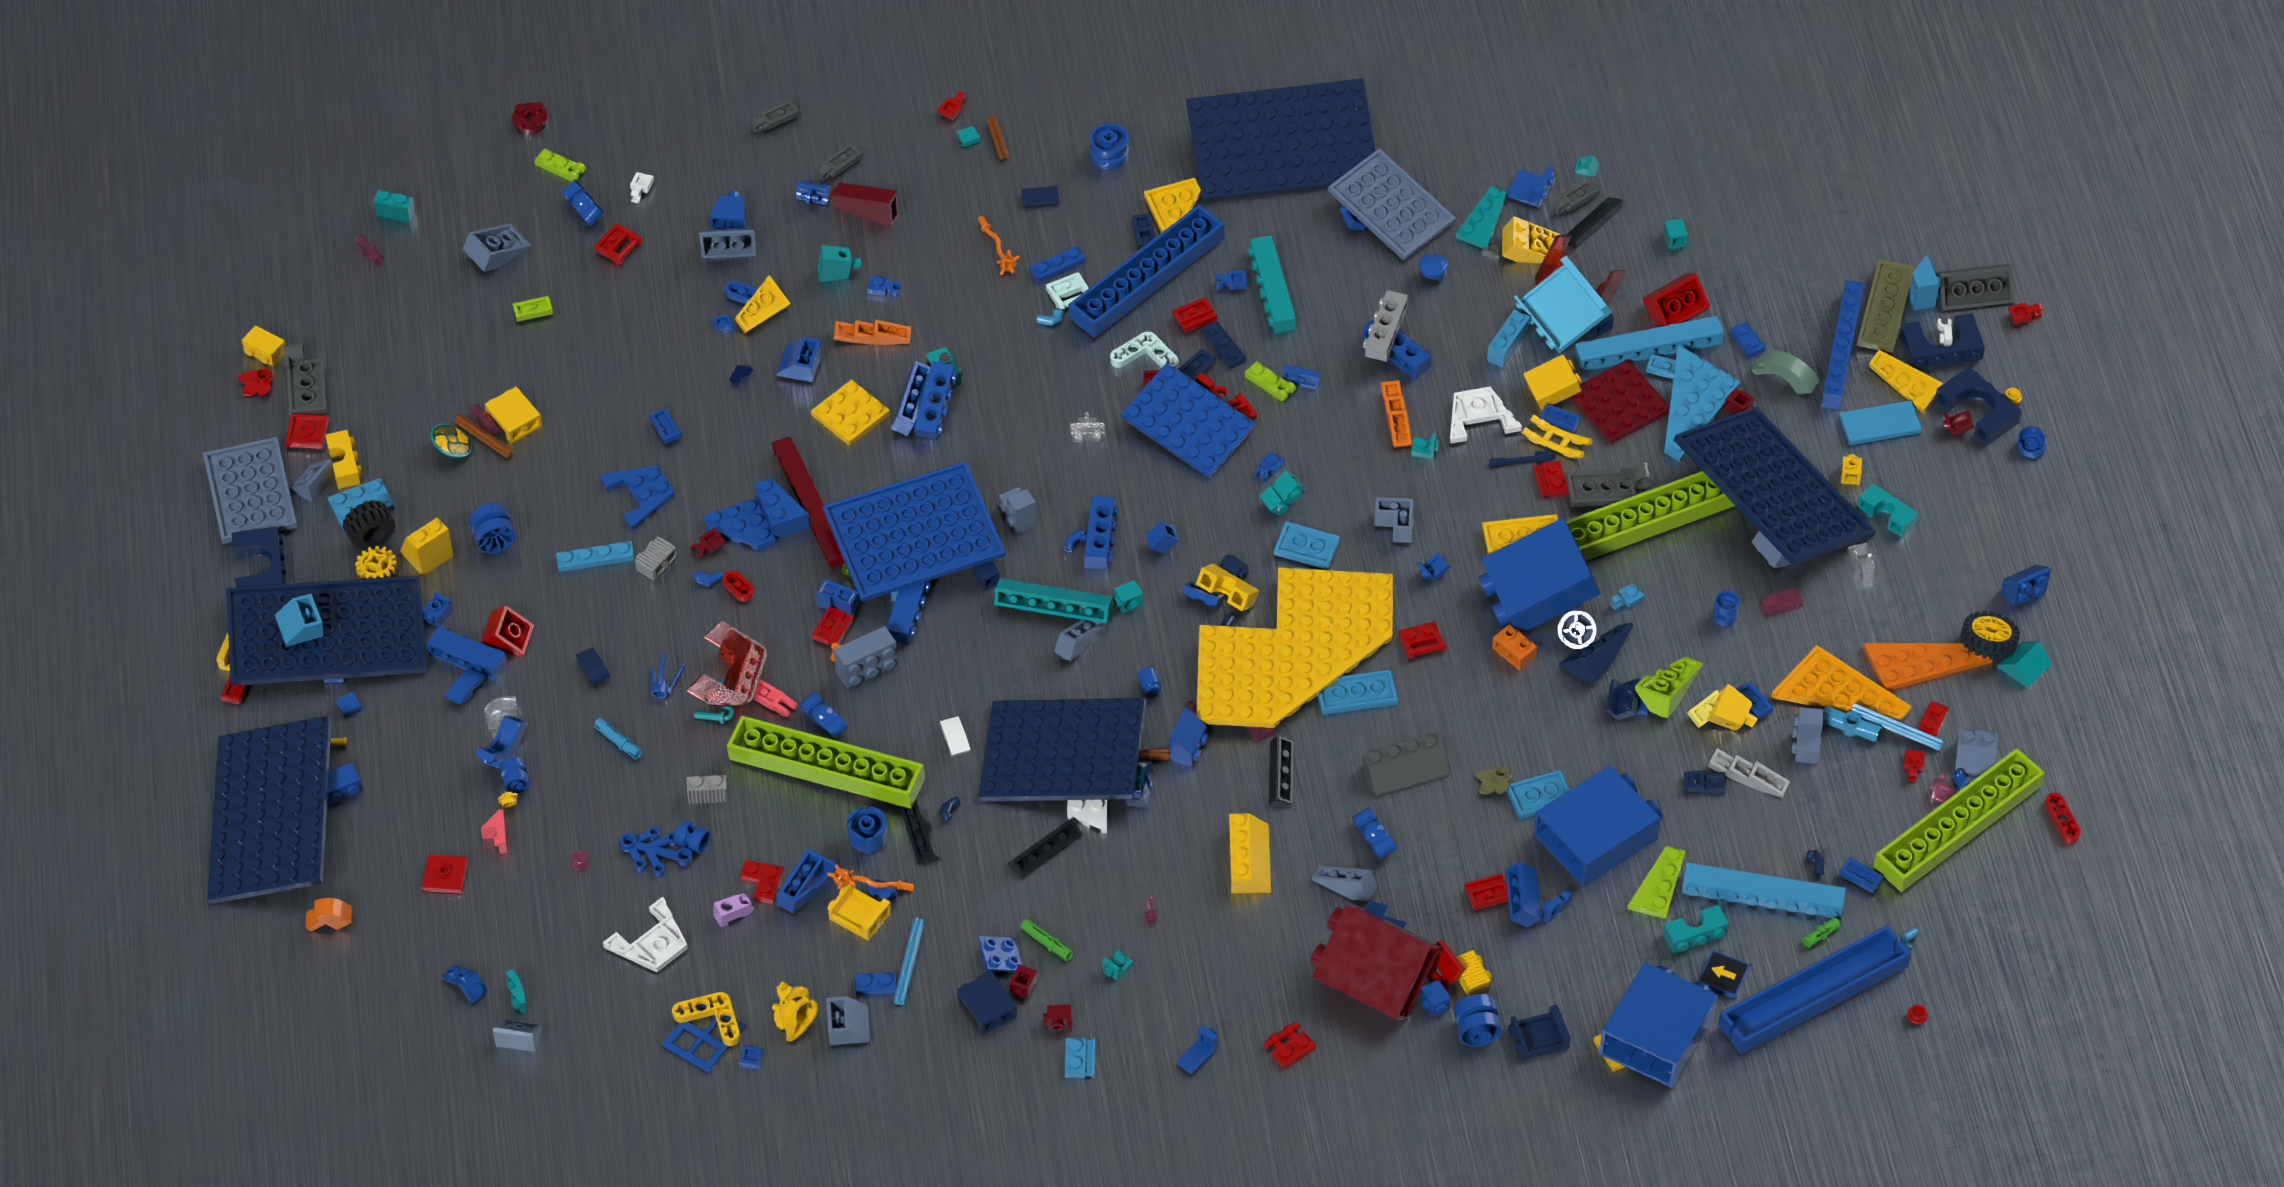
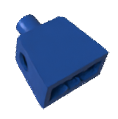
(728, 212)

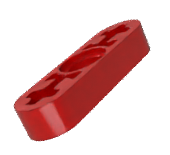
(2062, 826)

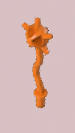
(1007, 261)
(844, 877)

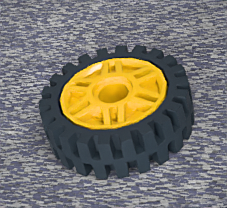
(1990, 635)

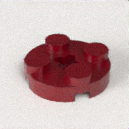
(534, 110)

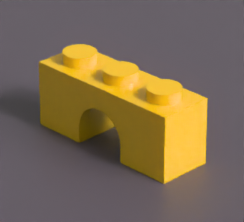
(340, 447)
(1216, 579)

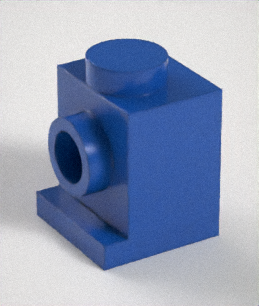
(437, 609)

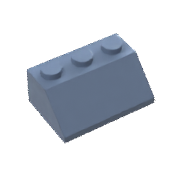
(727, 242)

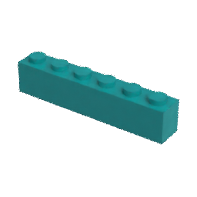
(1272, 284)
(1053, 600)

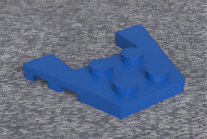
(647, 487)

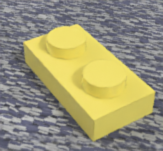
(1700, 713)

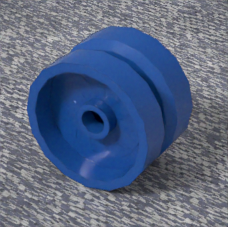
(1109, 146)

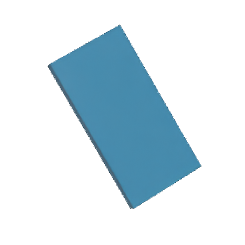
(1880, 422)
(1359, 692)

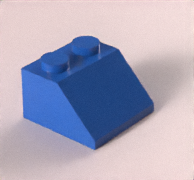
(1187, 738)

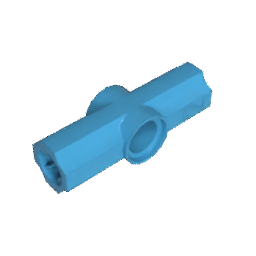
(1851, 724)

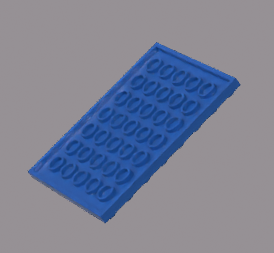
(913, 531)

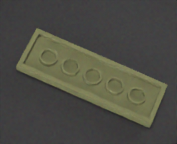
(1885, 306)

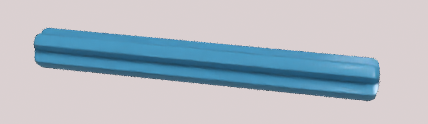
(1898, 727)
(908, 962)

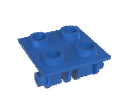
(999, 953)

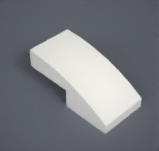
(955, 736)

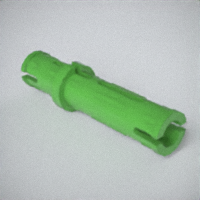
(1053, 944)

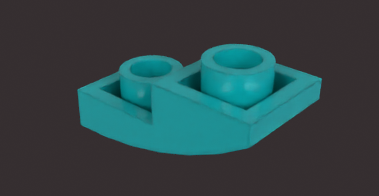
(517, 993)

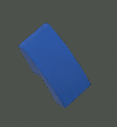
(463, 687)

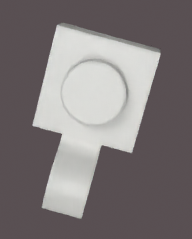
(639, 184)
(1945, 337)

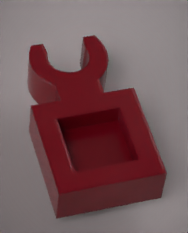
(710, 542)

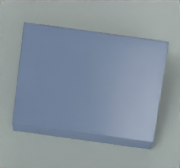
(314, 480)
(517, 1034)

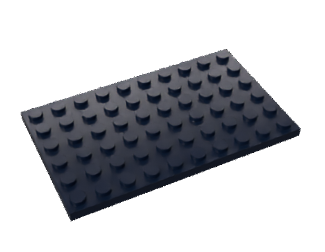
(1279, 138)
(1774, 486)
(366, 623)
(270, 810)

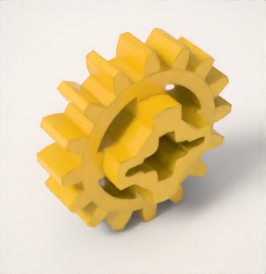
(376, 563)

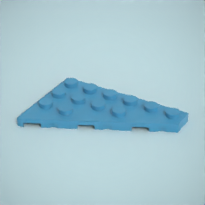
(1696, 397)

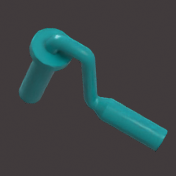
(722, 717)

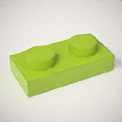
(532, 308)

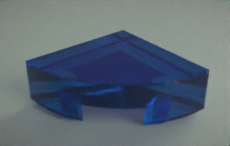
(739, 372)

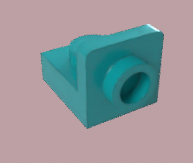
(1424, 447)
(1116, 965)

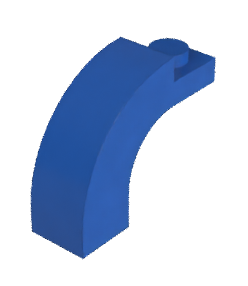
(504, 743)

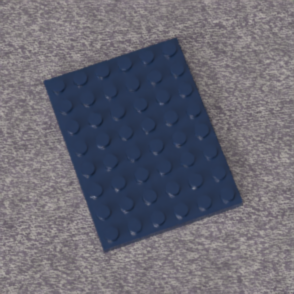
(1062, 749)

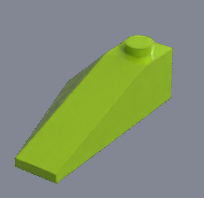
(1667, 687)

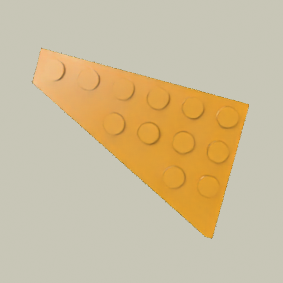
(1827, 681)

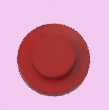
(1917, 1014)

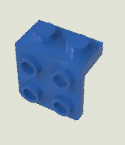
(1531, 187)

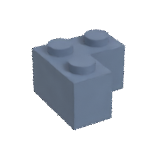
(1018, 509)
(1395, 514)
(1807, 735)

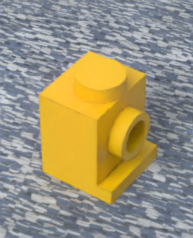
(1851, 466)

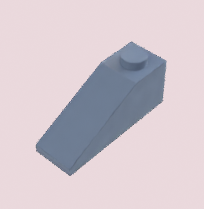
(1076, 638)
(1349, 882)

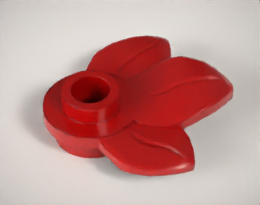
(256, 382)

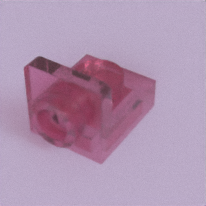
(1941, 791)

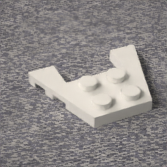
(1476, 407)
(657, 945)

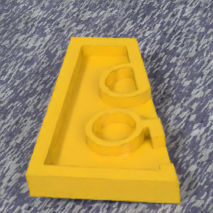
(762, 306)

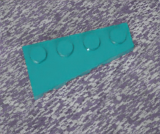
(1481, 222)

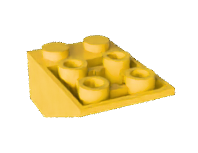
(1525, 241)

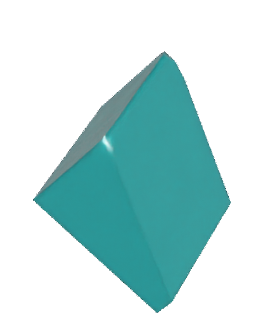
(1587, 165)

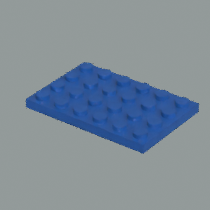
(1188, 420)

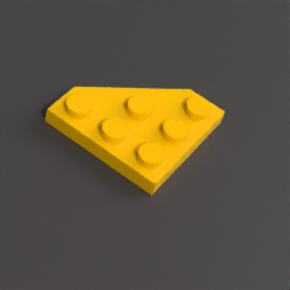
(1172, 201)

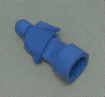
(887, 893)

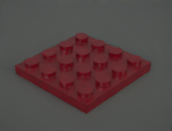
(1620, 401)

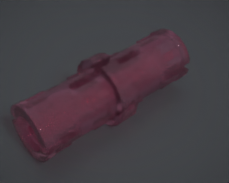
(369, 249)
(484, 419)

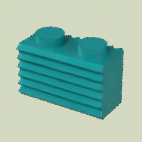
(394, 206)

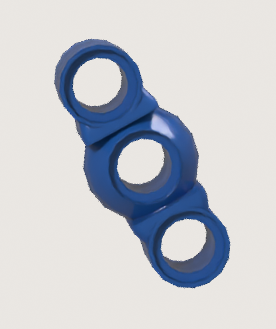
(583, 202)
(823, 715)
(1374, 833)

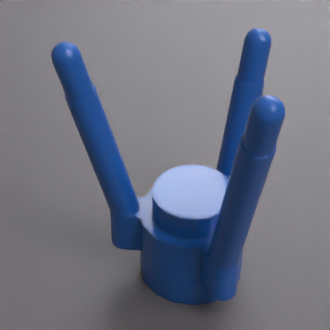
(660, 687)

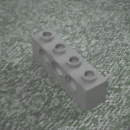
(1386, 325)

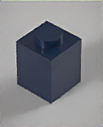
(986, 575)

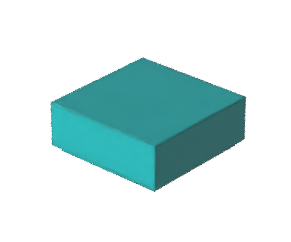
(968, 136)

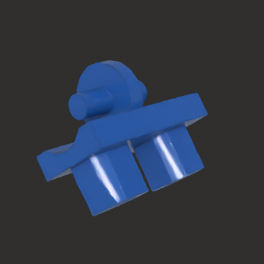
(812, 192)

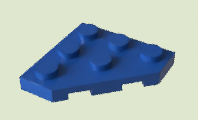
(742, 524)

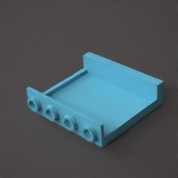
(1563, 306)

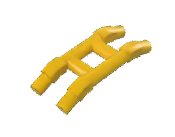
(1550, 430)

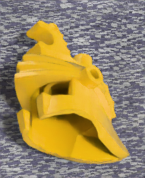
(794, 1010)

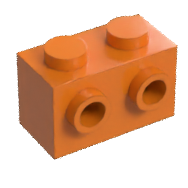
(1514, 647)

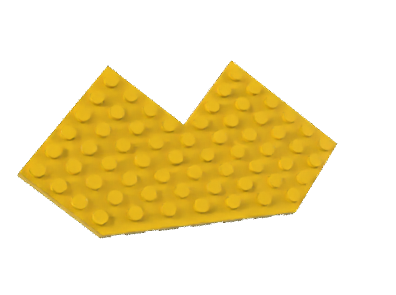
(1321, 632)

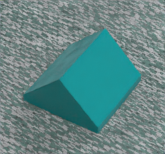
(2026, 663)

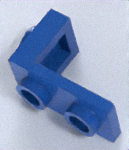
(467, 980)
(1200, 1050)

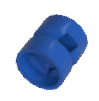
(1726, 608)
(514, 774)
(694, 837)

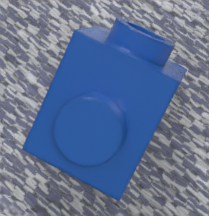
(1434, 567)

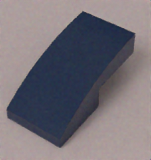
(1143, 229)
(592, 665)
(1704, 783)

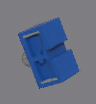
(838, 596)

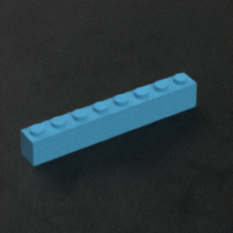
(1641, 344)
(1763, 890)

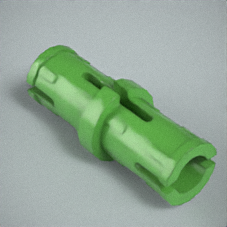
(1821, 932)

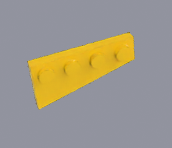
(1906, 380)

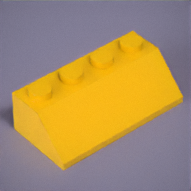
(1249, 854)

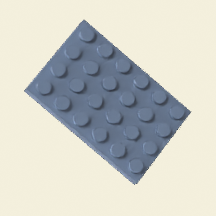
(1391, 204)
(249, 488)

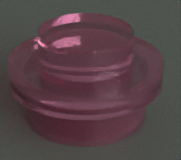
(579, 860)

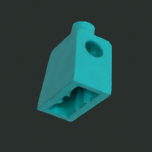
(835, 263)

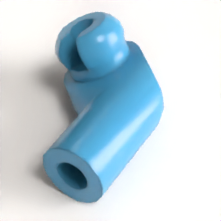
(1056, 317)
(1907, 936)

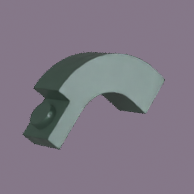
(1788, 367)

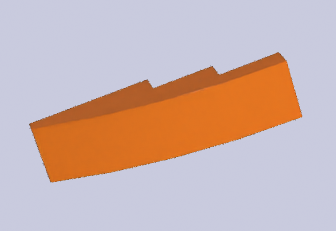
(867, 333)
(1396, 414)

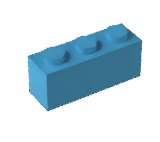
(1508, 338)

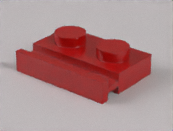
(1194, 315)
(1550, 479)
(832, 626)
(1487, 892)

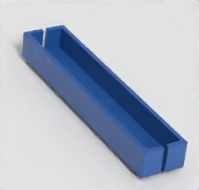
(1814, 989)

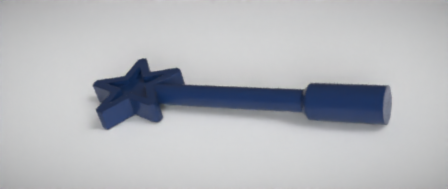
(1541, 456)

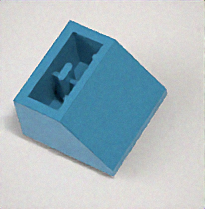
(1924, 286)
(299, 620)

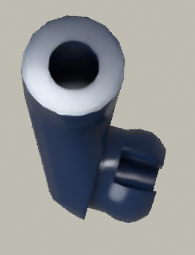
(946, 807)

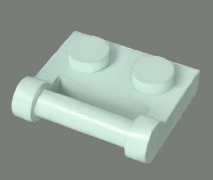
(1066, 287)

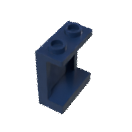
(987, 1002)
(1540, 1034)

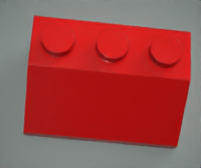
(1676, 300)

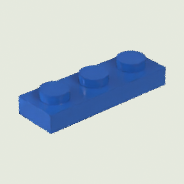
(1057, 264)

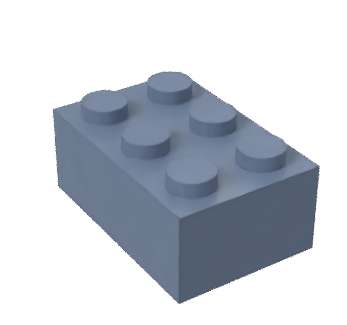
(865, 657)

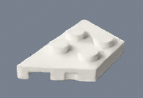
(1089, 813)

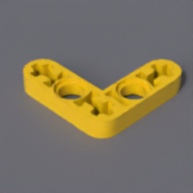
(717, 1010)

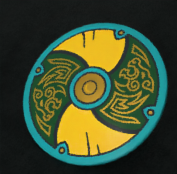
(451, 440)

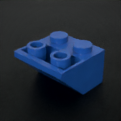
(801, 359)
(2026, 584)

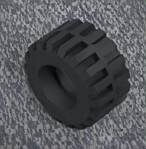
(369, 525)

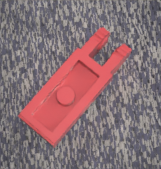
(772, 698)

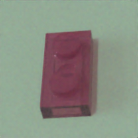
(1781, 602)

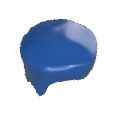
(1433, 266)
(2031, 442)

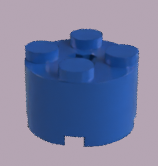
(867, 829)

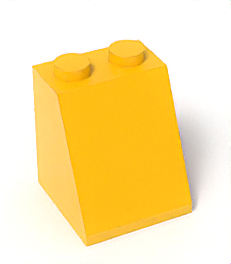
(428, 547)

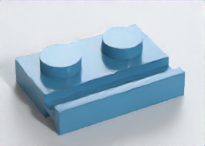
(1079, 1058)

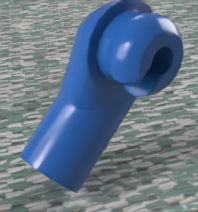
(1073, 537)
(707, 579)
(1960, 779)

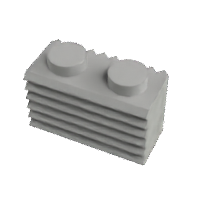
(656, 558)
(707, 789)

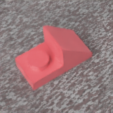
(496, 829)

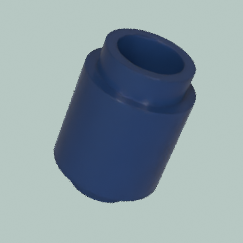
(1234, 566)

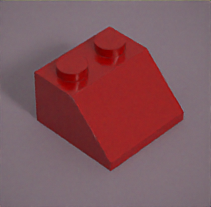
(507, 631)

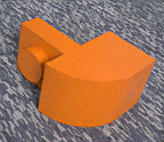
(329, 912)

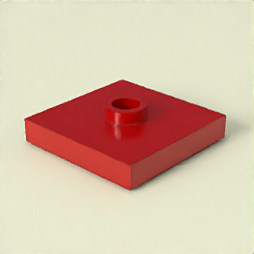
(307, 431)
(444, 873)

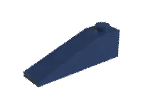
(1598, 655)

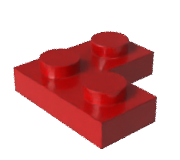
(767, 879)

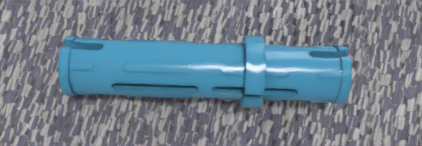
(624, 743)

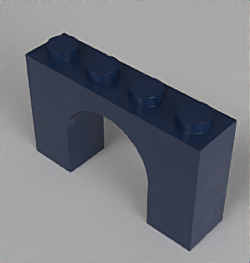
(1924, 354)
(1971, 385)
(263, 543)

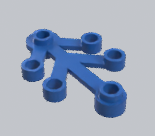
(653, 849)

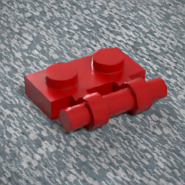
(1447, 964)
(1294, 1049)

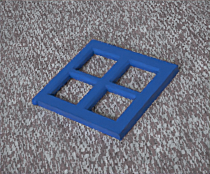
(703, 1035)

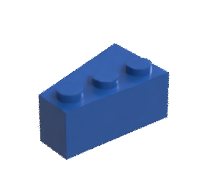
(780, 509)
(806, 881)

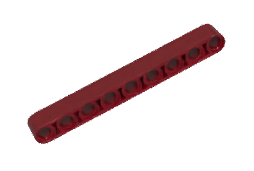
(807, 498)

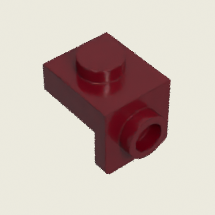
(1958, 423)

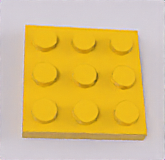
(850, 412)

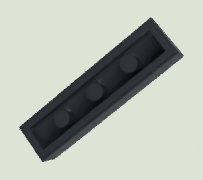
(1594, 221)
(1281, 772)
(920, 832)
(1045, 848)

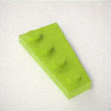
(1659, 885)

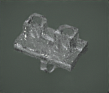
(1087, 426)

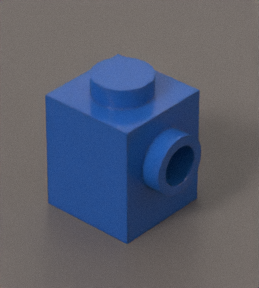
(1162, 537)
(1435, 998)

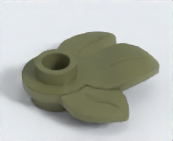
(1494, 780)

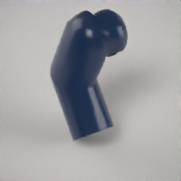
(1818, 860)

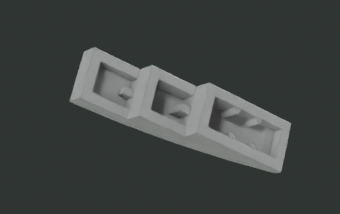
(1748, 774)

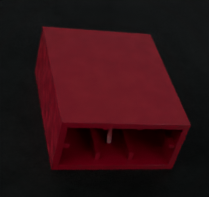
(1374, 961)

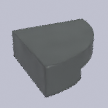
(1493, 250)

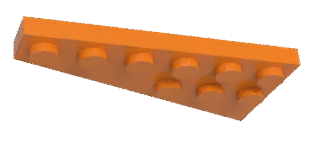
(1913, 663)

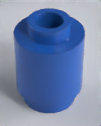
(1149, 681)

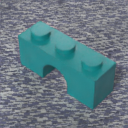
(1877, 500)
(1681, 936)

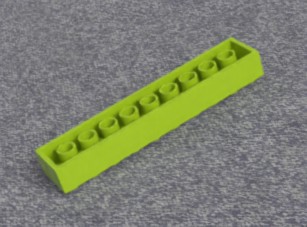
(1647, 514)
(826, 761)
(1958, 820)

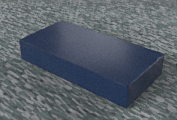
(1040, 196)

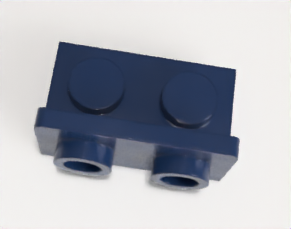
(1622, 699)

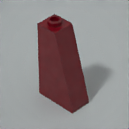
(867, 202)

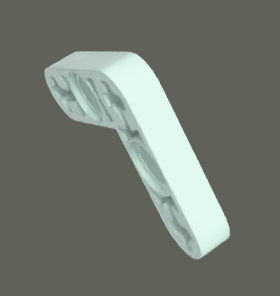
(1148, 347)

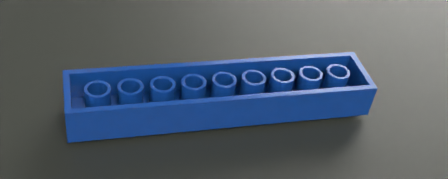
(1146, 271)

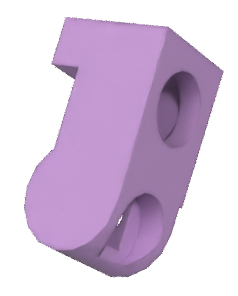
(732, 908)

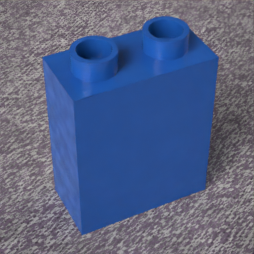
(1538, 577)
(1598, 824)
(1658, 1023)

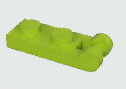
(559, 165)
(1269, 381)

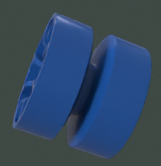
(492, 528)
(1477, 1020)

